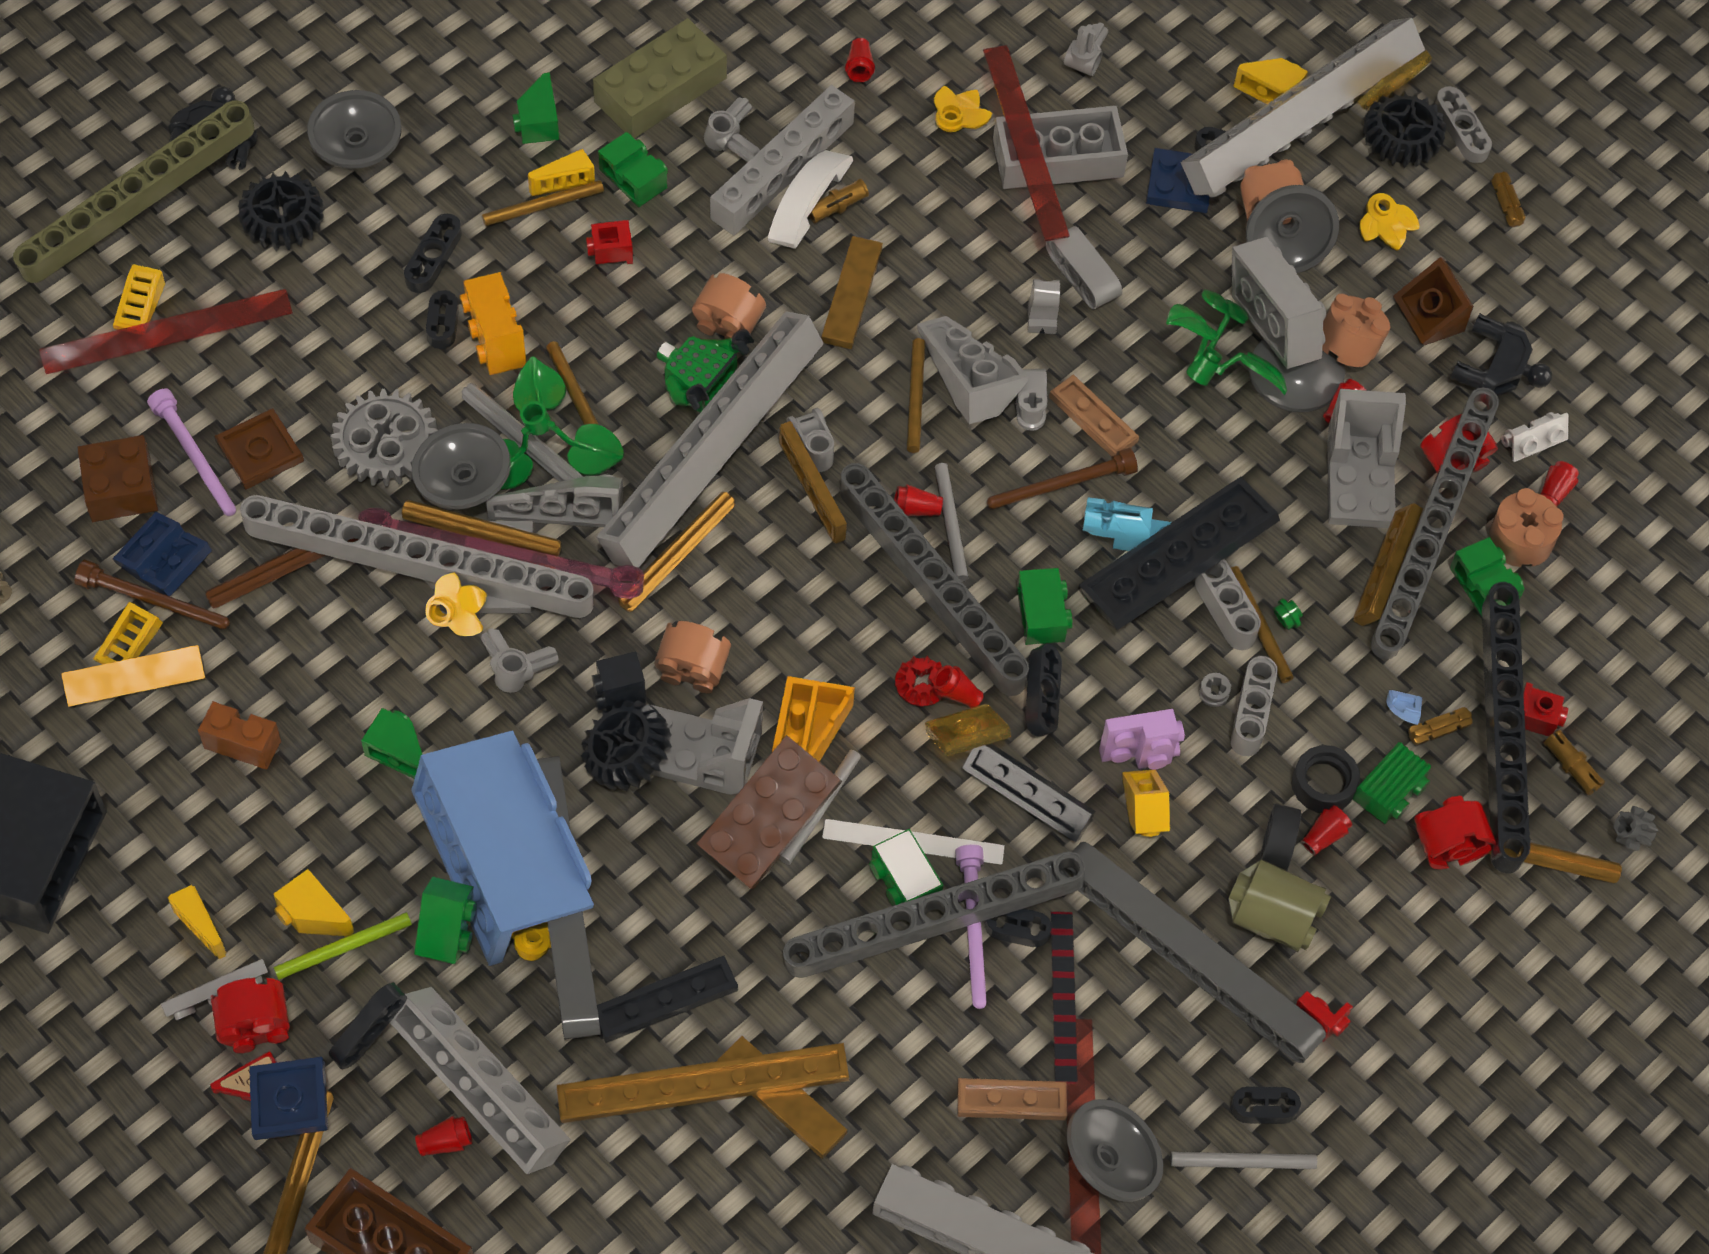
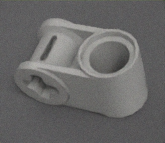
(1032, 400)
(815, 437)

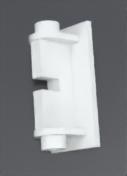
(1541, 435)

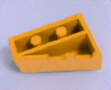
(493, 323)
(813, 713)

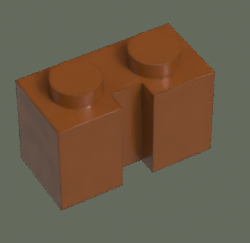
(246, 741)

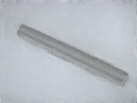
(512, 429)

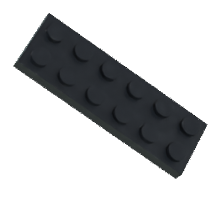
(1179, 553)

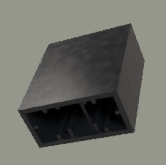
(44, 838)

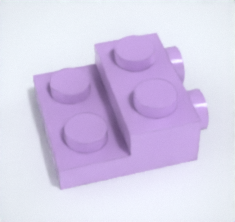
(1147, 736)

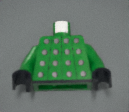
(701, 367)

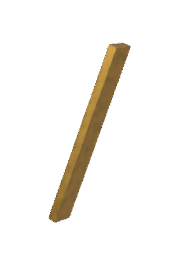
(702, 1083)

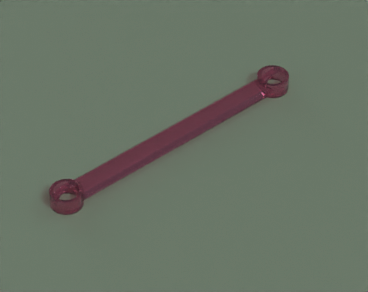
(596, 574)

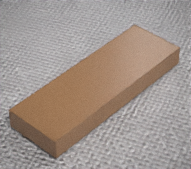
(1093, 416)
(1012, 1099)

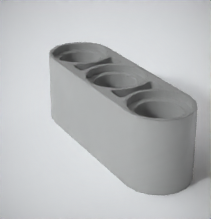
(1084, 268)
(1226, 616)
(1250, 719)

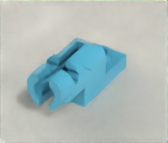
(1121, 521)

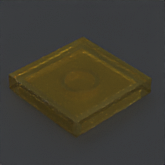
(1395, 79)
(967, 729)

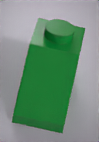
(537, 113)
(393, 742)

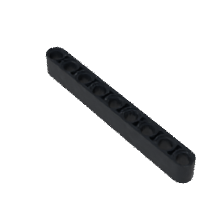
(1505, 740)

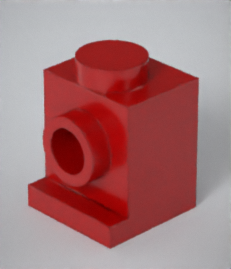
(610, 242)
(1543, 710)

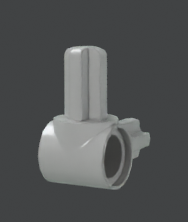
(1085, 52)
(728, 122)
(513, 659)

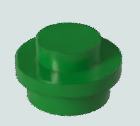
(1288, 614)

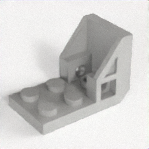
(1362, 457)
(714, 751)

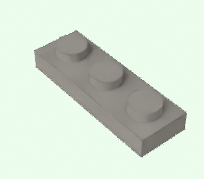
(184, 1003)

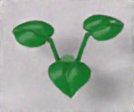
(1208, 360)
(543, 389)

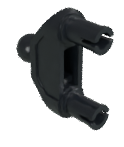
(196, 112)
(1508, 363)

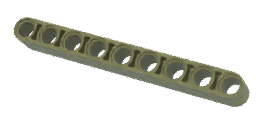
(128, 204)

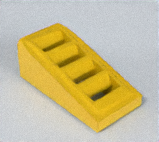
(562, 174)
(139, 280)
(124, 623)
(192, 912)

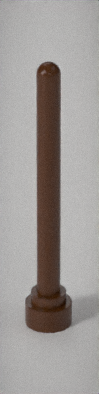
(1122, 463)
(90, 575)

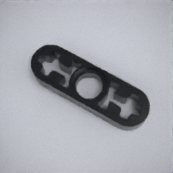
(432, 266)
(1043, 710)
(367, 1025)

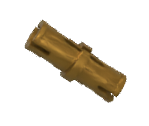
(855, 192)
(1574, 762)

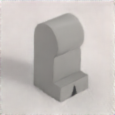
(1043, 306)

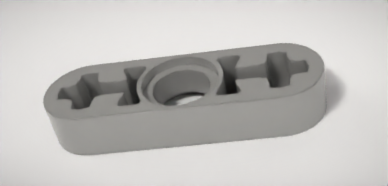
(1463, 137)

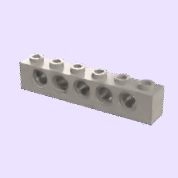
(781, 160)
(480, 1080)

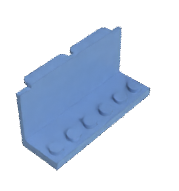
(502, 836)

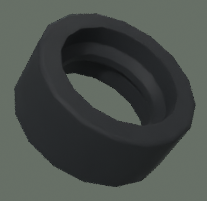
(1331, 756)
(1281, 836)

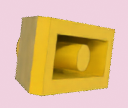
(1268, 78)
(1146, 802)
(311, 908)

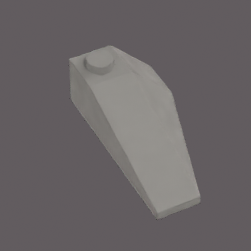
(974, 374)
(576, 502)

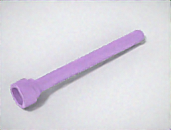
(164, 405)
(969, 860)

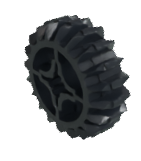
(1423, 129)
(261, 213)
(626, 745)

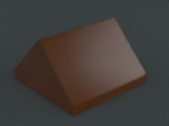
(1435, 303)

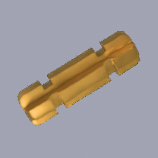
(1508, 199)
(1440, 725)

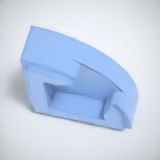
(1405, 706)

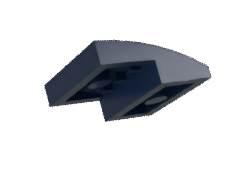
(162, 554)

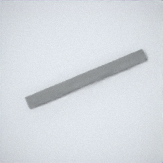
(951, 521)
(842, 773)
(1243, 1160)

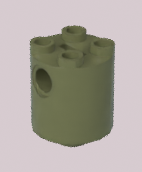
(1277, 904)

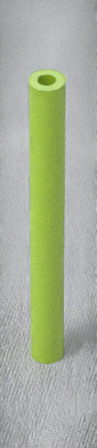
(342, 946)

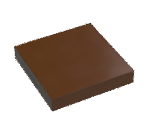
(259, 448)

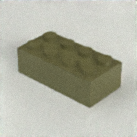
(660, 78)

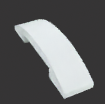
(803, 194)

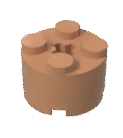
(1265, 179)
(727, 306)
(1355, 329)
(1526, 527)
(692, 656)

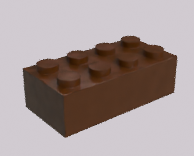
(769, 812)
(369, 1220)

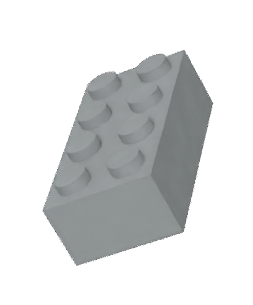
(1074, 144)
(1278, 302)

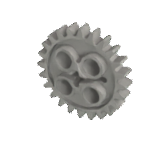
(360, 427)

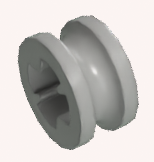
(1224, 689)

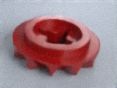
(906, 679)

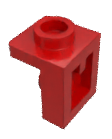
(1320, 1011)

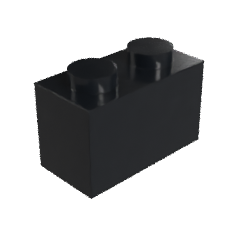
(618, 680)

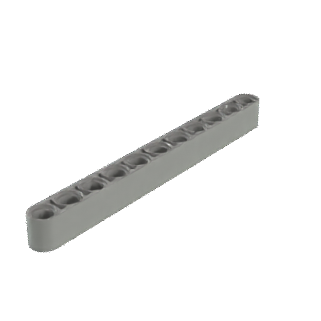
(405, 545)

